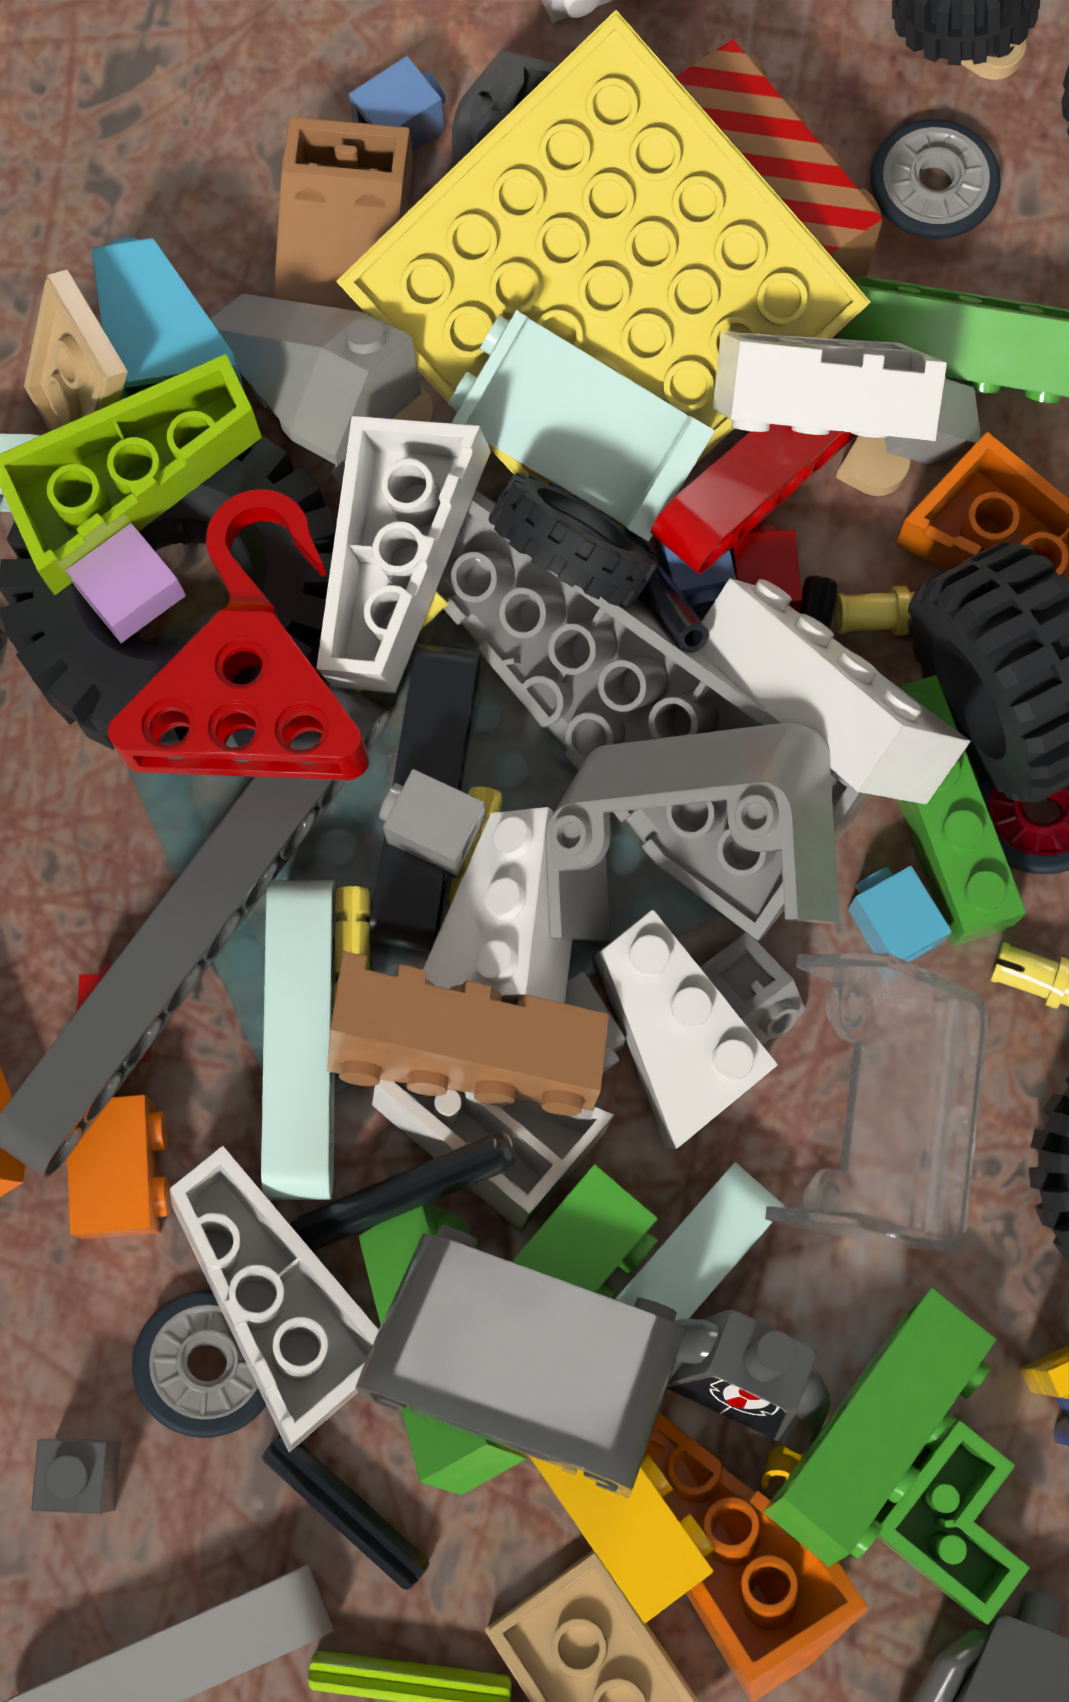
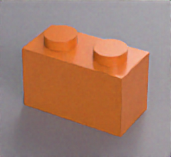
(116, 1174)

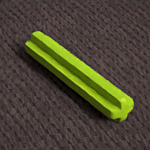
(403, 1680)

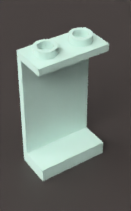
(579, 423)

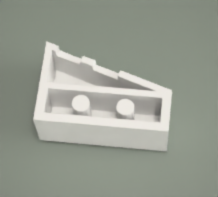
(828, 385)

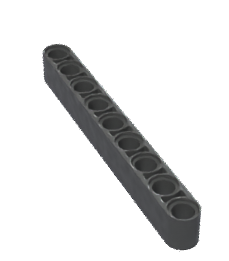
(170, 955)

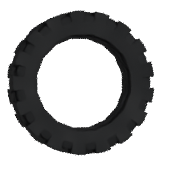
(573, 540)

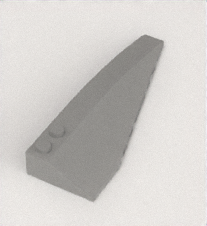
(618, 678)

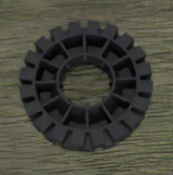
(94, 675)

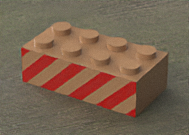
(786, 154)

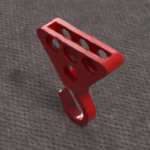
(199, 686)

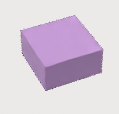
(126, 582)

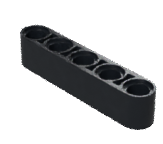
(435, 743)

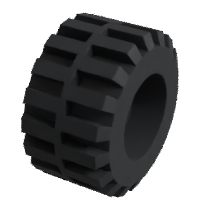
(964, 27)

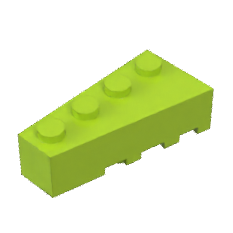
(124, 464)

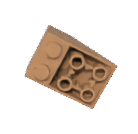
(336, 201)

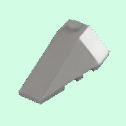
(319, 367)

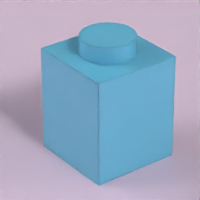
(898, 914)

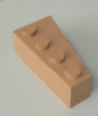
(464, 1040)

